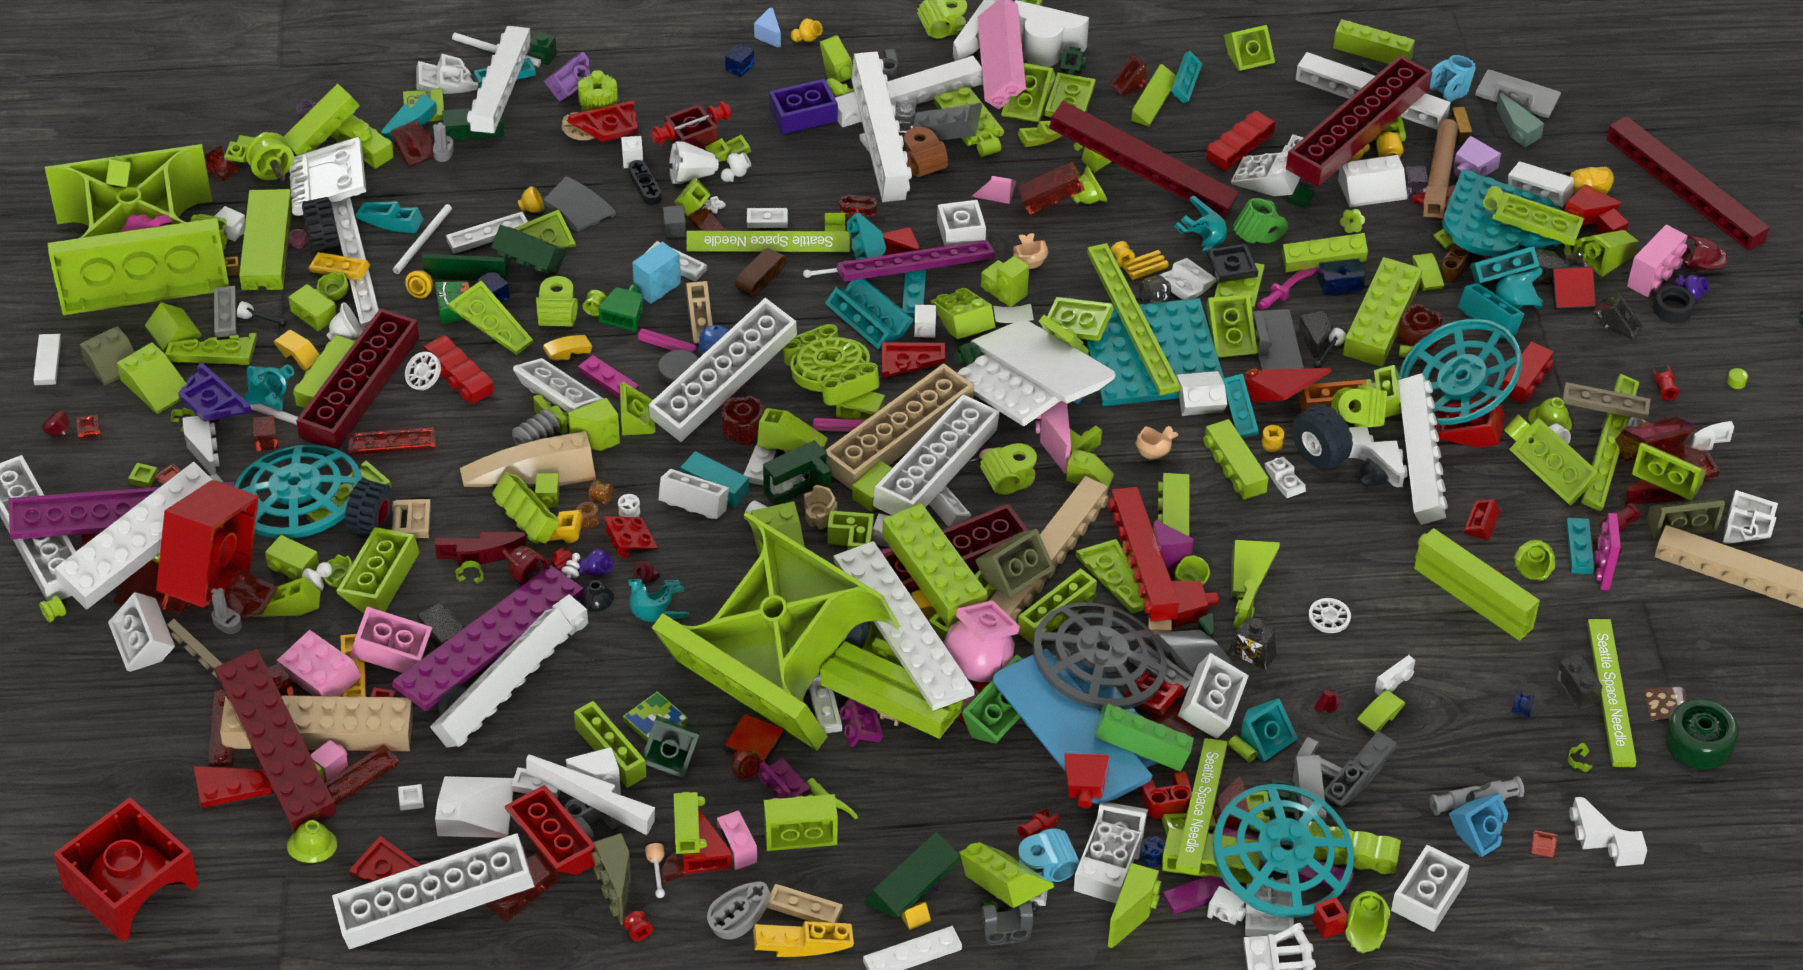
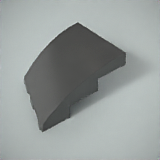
(578, 204)
(1190, 648)

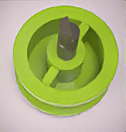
(269, 156)

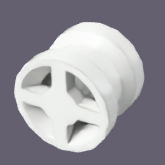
(629, 506)

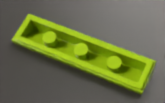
(1153, 96)

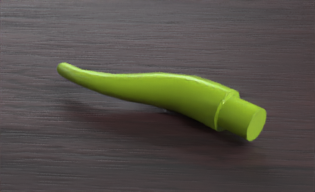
(817, 789)

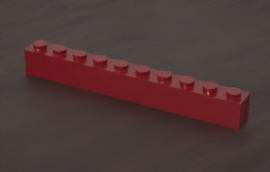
(1141, 158)
(1688, 183)

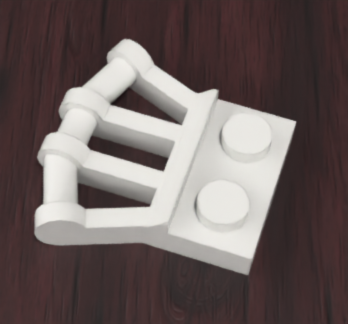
(1263, 953)

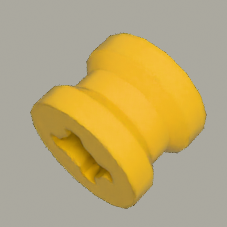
(1122, 252)
(1272, 438)

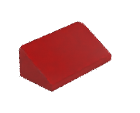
(1482, 519)

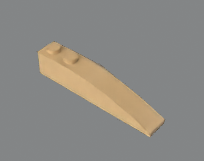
(563, 454)

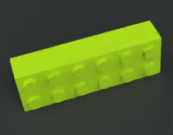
(1380, 312)
(932, 562)

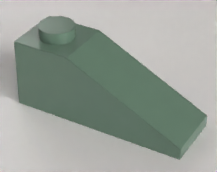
(1519, 123)

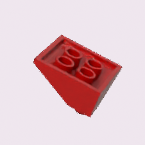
(1280, 383)

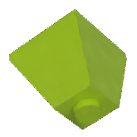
(1607, 250)
(1252, 562)

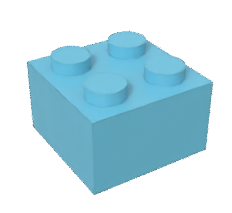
(657, 272)

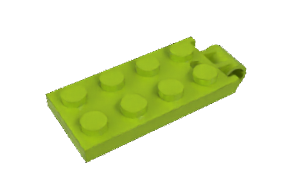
(988, 127)
(1532, 216)
(1551, 458)

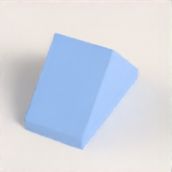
(767, 29)

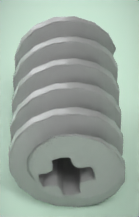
(536, 428)

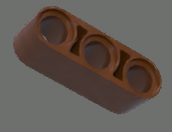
(1455, 263)
(760, 272)

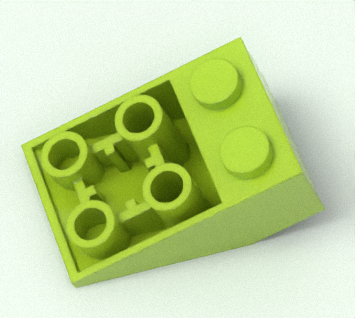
(964, 313)
(785, 431)

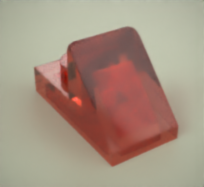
(218, 165)

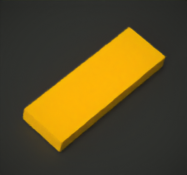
(351, 267)

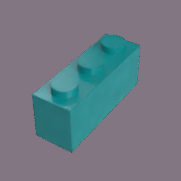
(1504, 265)
(1485, 305)
(712, 471)

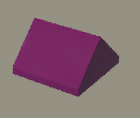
(1172, 545)

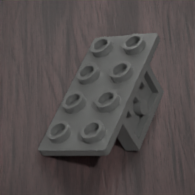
(1276, 340)

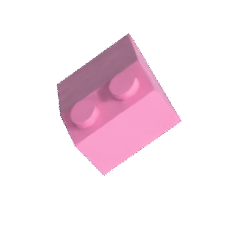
(1055, 433)

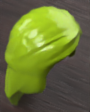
(1367, 921)

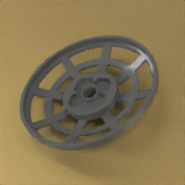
(1099, 659)

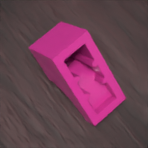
(143, 222)

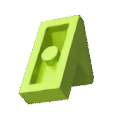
(834, 221)
(1087, 442)

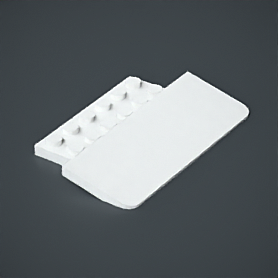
(1031, 371)

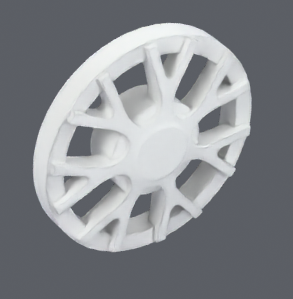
(422, 371)
(1329, 615)

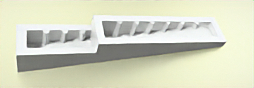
(594, 793)

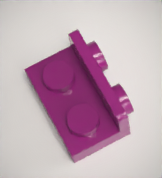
(860, 723)
(783, 780)

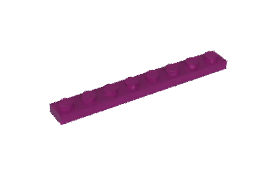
(915, 260)

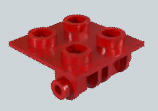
(628, 534)

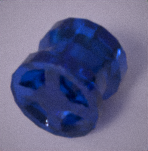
(1520, 704)
(1150, 845)

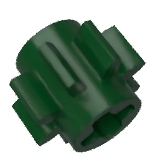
(967, 354)

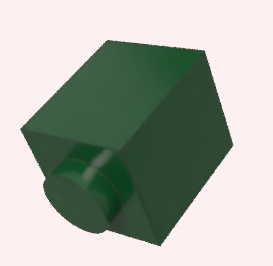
(543, 47)

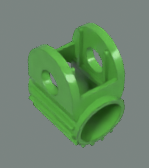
(1254, 226)

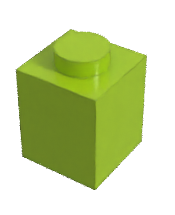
(548, 488)

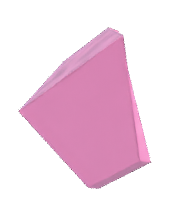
(997, 189)

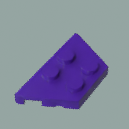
(211, 397)

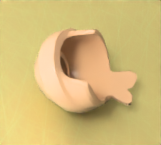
(1031, 252)
(1154, 444)

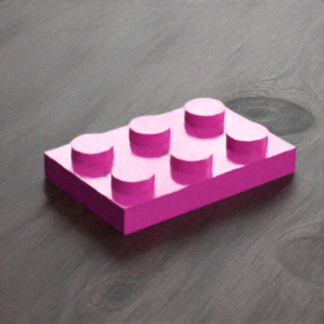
(1608, 551)

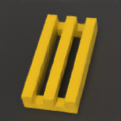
(1144, 262)

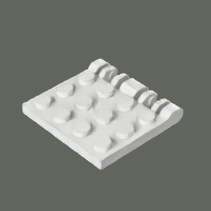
(329, 173)

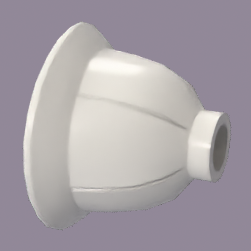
(345, 324)

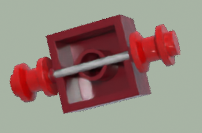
(692, 125)

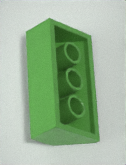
(1143, 737)

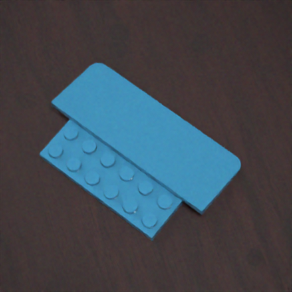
(1068, 725)

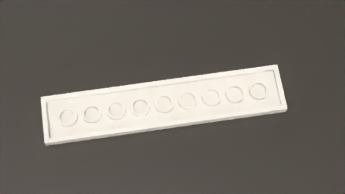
(915, 641)

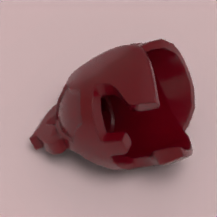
(1705, 256)
(522, 562)

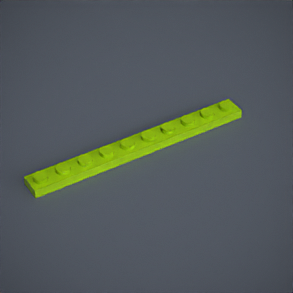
(1133, 319)

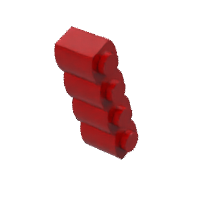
(1240, 140)
(459, 370)

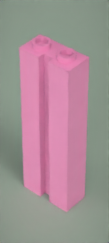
(1001, 52)

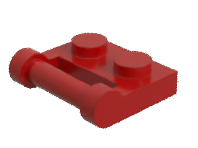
(1161, 700)

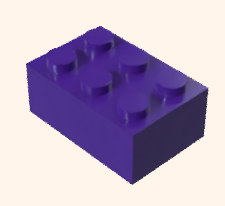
(803, 106)

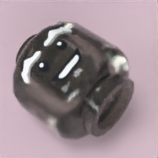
(1155, 289)

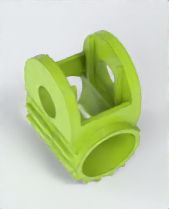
(936, 13)
(556, 307)
(1368, 405)
(1002, 468)

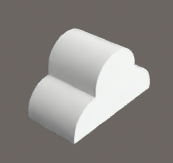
(1048, 32)

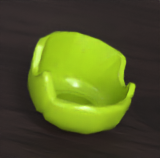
(837, 88)
(333, 285)
(340, 567)
(1192, 569)

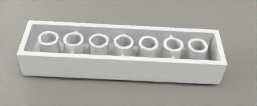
(880, 126)
(722, 369)
(937, 456)
(126, 542)
(39, 553)
(432, 891)

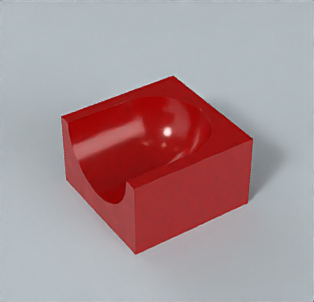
(206, 542)
(121, 864)

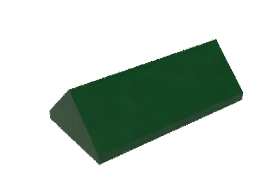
(463, 267)
(913, 877)

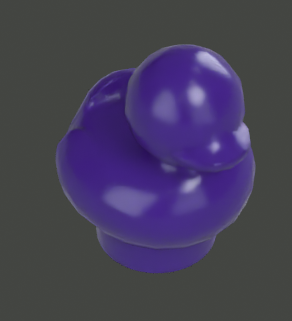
(1693, 283)
(596, 563)

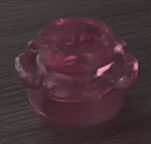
(298, 238)

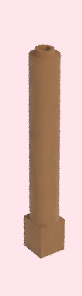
(1440, 169)

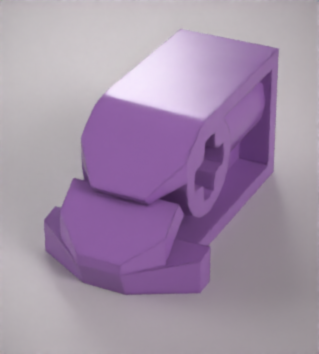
(566, 79)

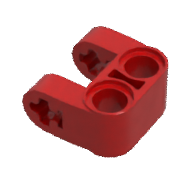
(1167, 799)

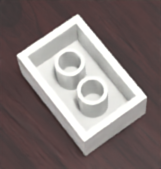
(1213, 695)
(1430, 888)

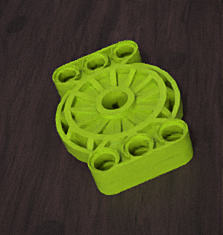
(831, 365)

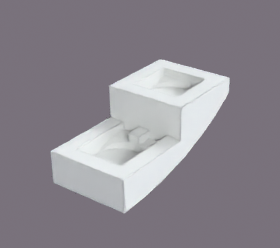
(1712, 434)

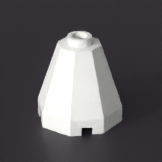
(690, 163)

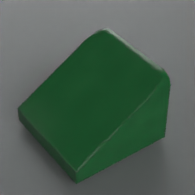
(1206, 624)

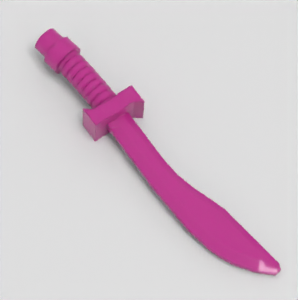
(1283, 291)

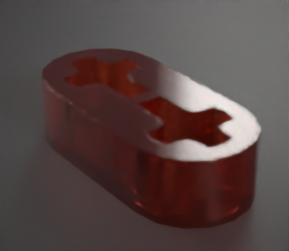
(858, 204)

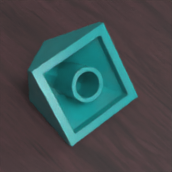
(1267, 729)

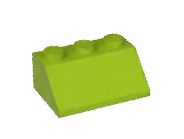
(1668, 471)

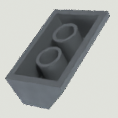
(950, 121)

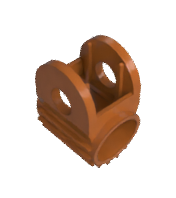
(924, 155)

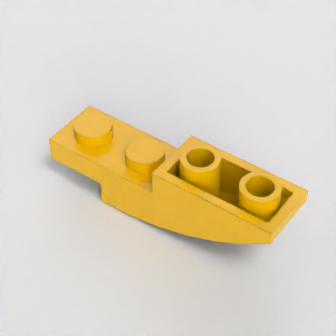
(809, 940)

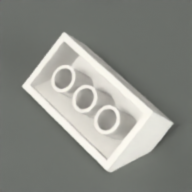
(554, 385)

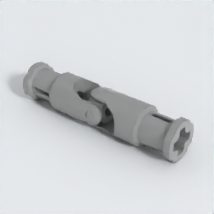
(1458, 797)

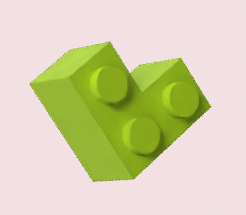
(1007, 280)
(850, 528)

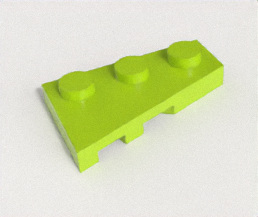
(550, 229)

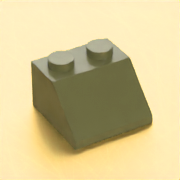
(104, 352)

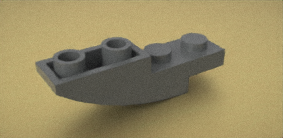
(1361, 770)

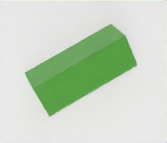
(990, 713)

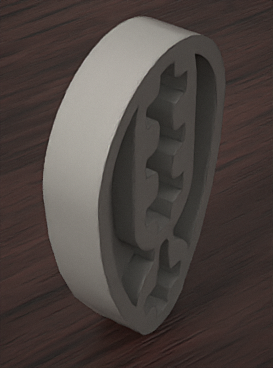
(744, 920)

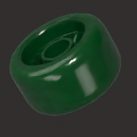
(1701, 734)

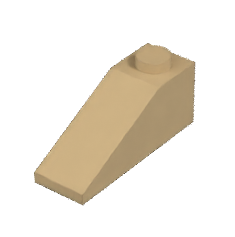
(698, 308)

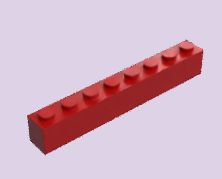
(1143, 554)

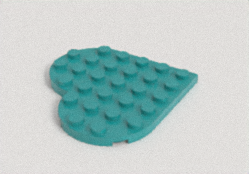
(1473, 224)

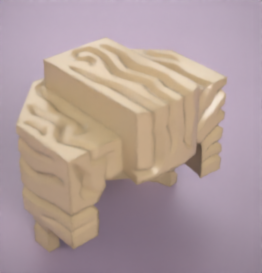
(818, 506)

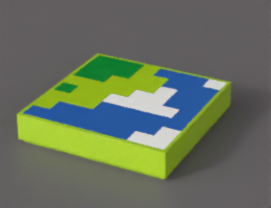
(643, 716)

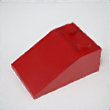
(1477, 432)

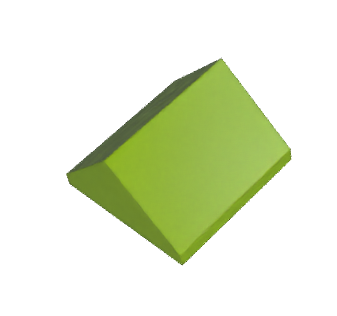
(170, 325)
(635, 411)

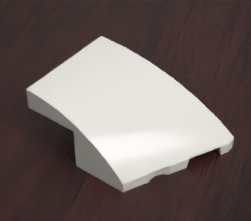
(448, 75)
(1749, 518)
(1262, 924)

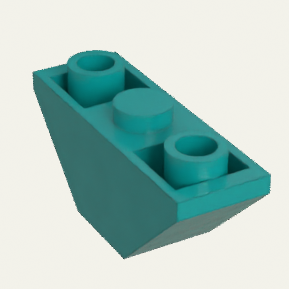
(865, 237)

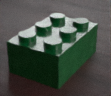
(528, 250)

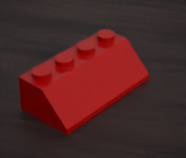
(553, 831)

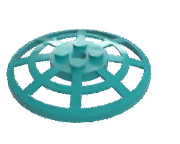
(1468, 365)
(308, 487)
(1276, 857)

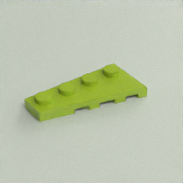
(490, 316)
(215, 351)
(367, 472)
(1111, 568)

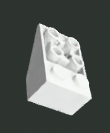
(1266, 174)
(1106, 861)

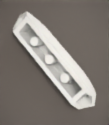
(968, 39)

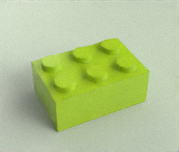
(800, 822)

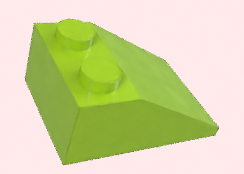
(1032, 101)
(1232, 325)
(151, 377)
(783, 519)
(1134, 902)

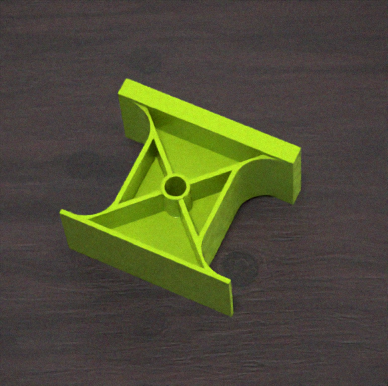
(139, 265)
(777, 631)

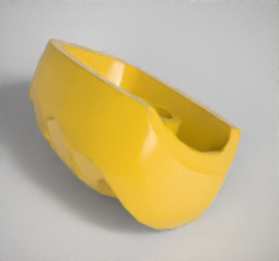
(1596, 177)

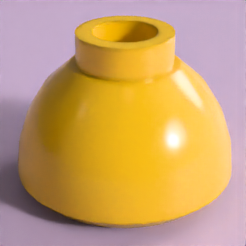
(531, 201)
(419, 284)

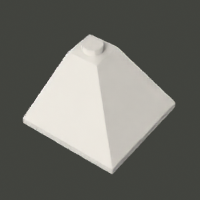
(474, 807)

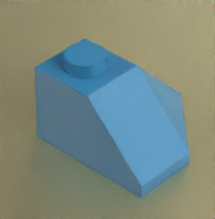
(1480, 823)

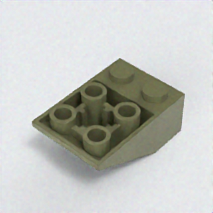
(614, 871)

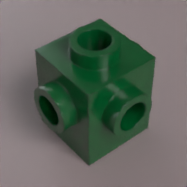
(1067, 55)

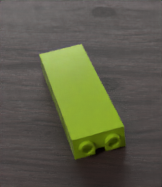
(266, 239)
(1476, 584)
(885, 689)

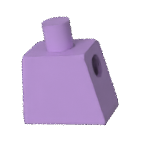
(1476, 157)

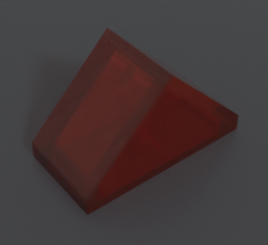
(1131, 76)

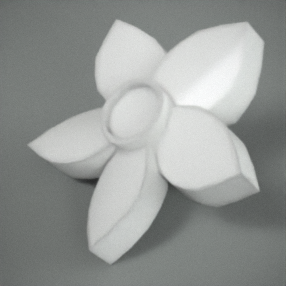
(714, 204)

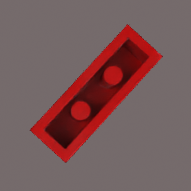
(1535, 363)

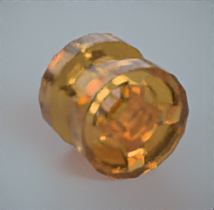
(600, 492)
(590, 514)

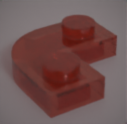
(1696, 457)

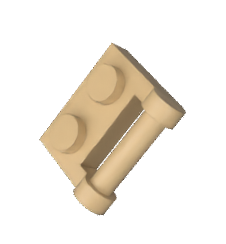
(417, 517)

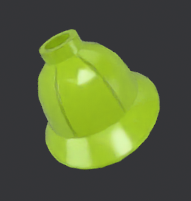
(1092, 192)
(1551, 412)
(311, 843)

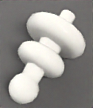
(572, 567)

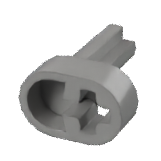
(443, 145)
(222, 613)
(1309, 748)

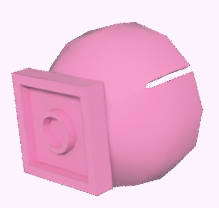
(981, 640)

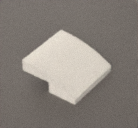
(1188, 279)

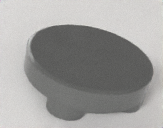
(674, 364)

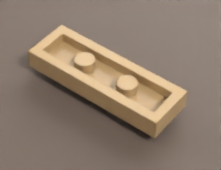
(804, 905)

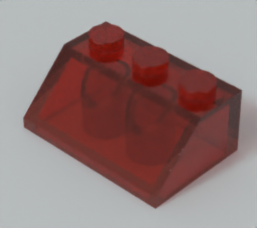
(1659, 434)

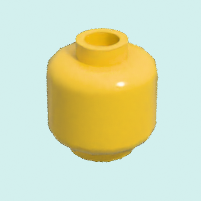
(1389, 144)

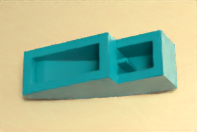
(421, 112)
(390, 216)

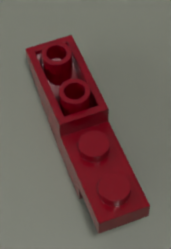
(481, 550)

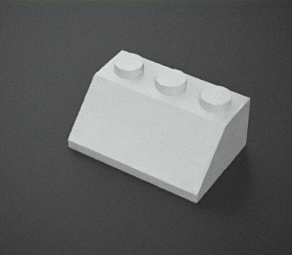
(1373, 181)
(141, 632)

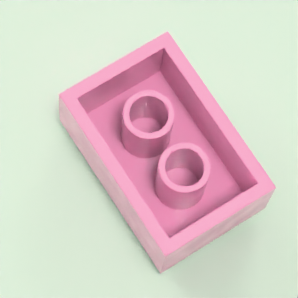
(1657, 261)
(390, 640)
(319, 666)

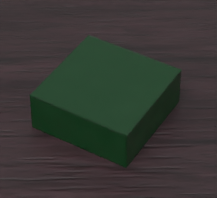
(1301, 196)

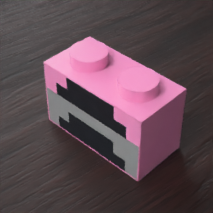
(738, 839)

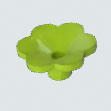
(1356, 220)

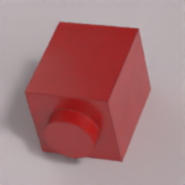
(1610, 222)
(1329, 918)

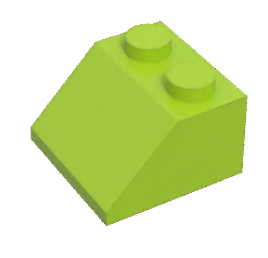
(1250, 47)
(599, 422)

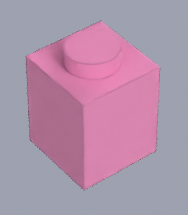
(331, 759)

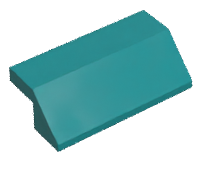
(869, 312)

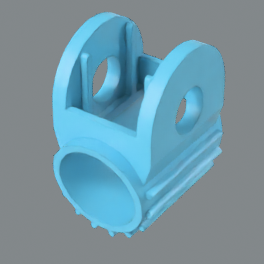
(1454, 71)
(1049, 851)

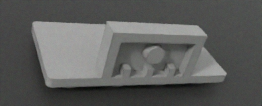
(1528, 95)

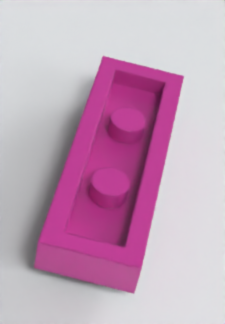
(604, 375)

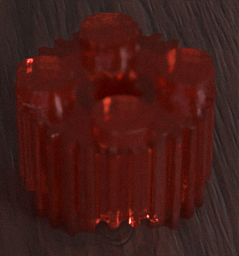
(1418, 323)
(742, 418)

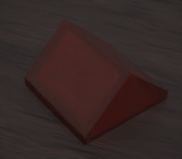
(142, 582)

